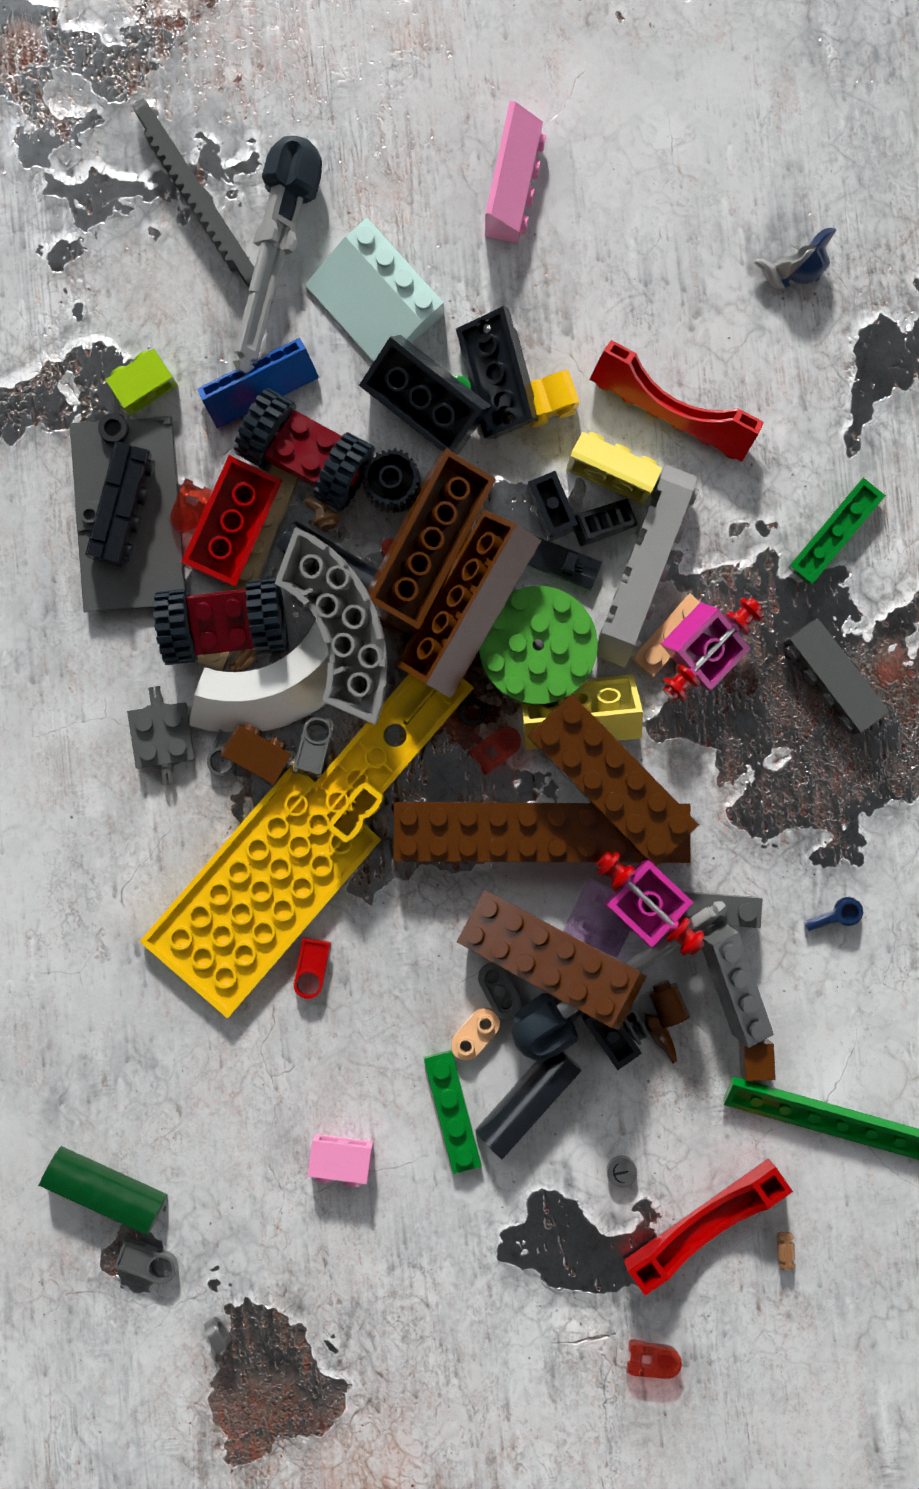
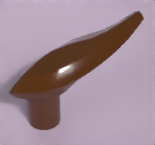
(661, 1036)

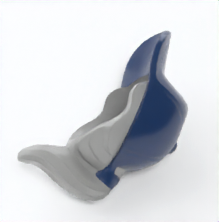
(801, 267)

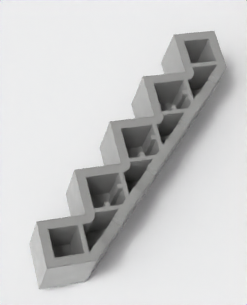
(646, 565)

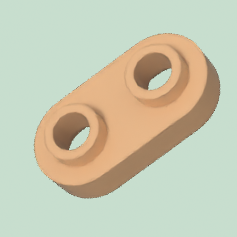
(475, 1034)

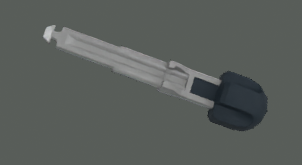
(292, 179)
(547, 1028)

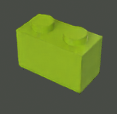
(141, 381)

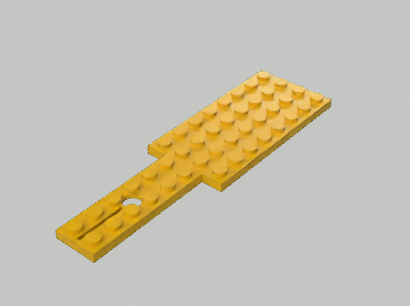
(285, 860)

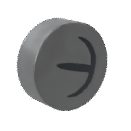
(621, 1171)

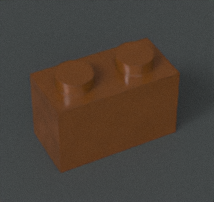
(255, 753)

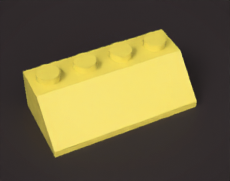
(609, 699)

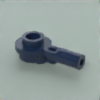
(846, 911)

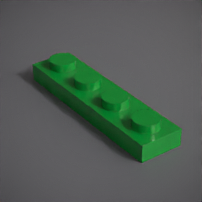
(836, 531)
(452, 1111)

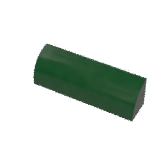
(103, 1190)

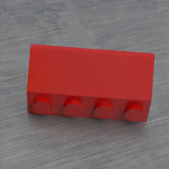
(231, 521)

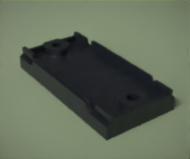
(498, 372)

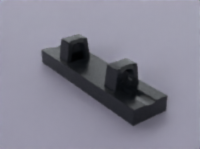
(577, 569)

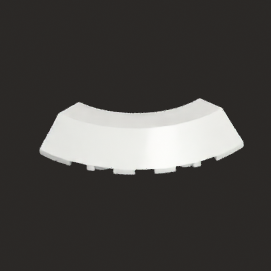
(264, 696)

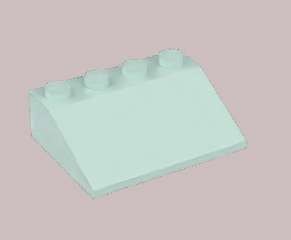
(374, 291)

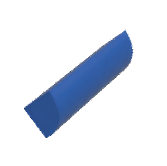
(278, 370)

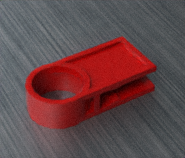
(313, 960)

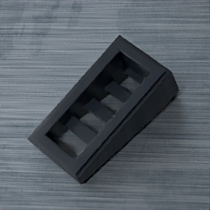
(586, 520)

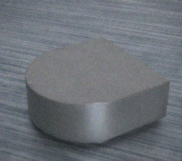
(217, 1334)

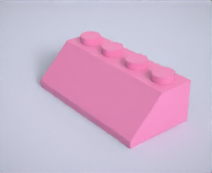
(513, 175)

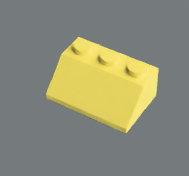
(613, 467)

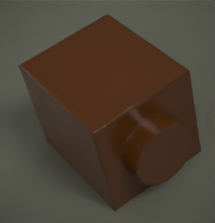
(757, 1061)

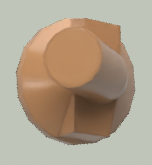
(325, 517)

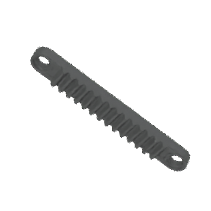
(193, 192)

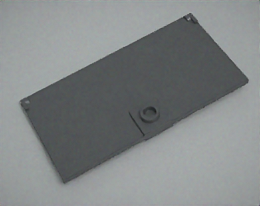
(156, 544)

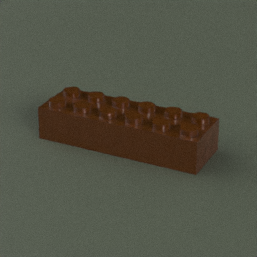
(429, 541)
(468, 602)
(612, 780)
(552, 960)

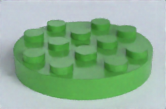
(567, 652)

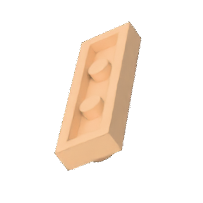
(652, 655)

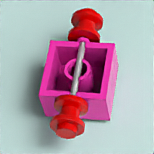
(708, 646)
(649, 903)

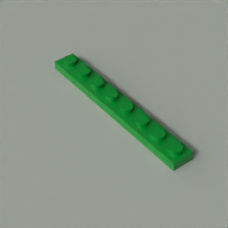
(823, 1117)

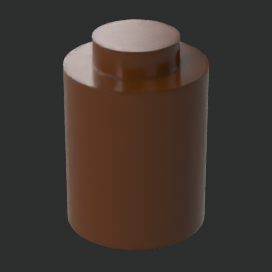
(669, 1004)

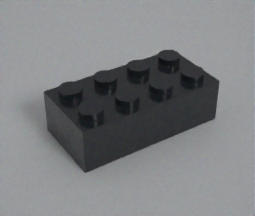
(424, 395)

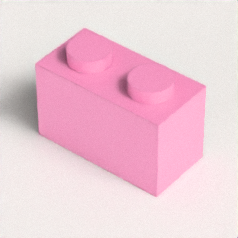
(340, 1160)

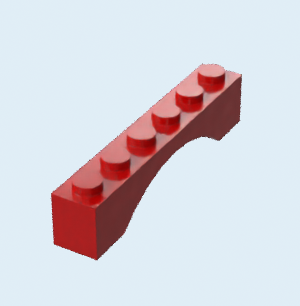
(727, 430)
(671, 1249)

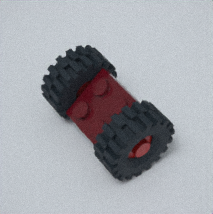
(303, 448)
(220, 621)

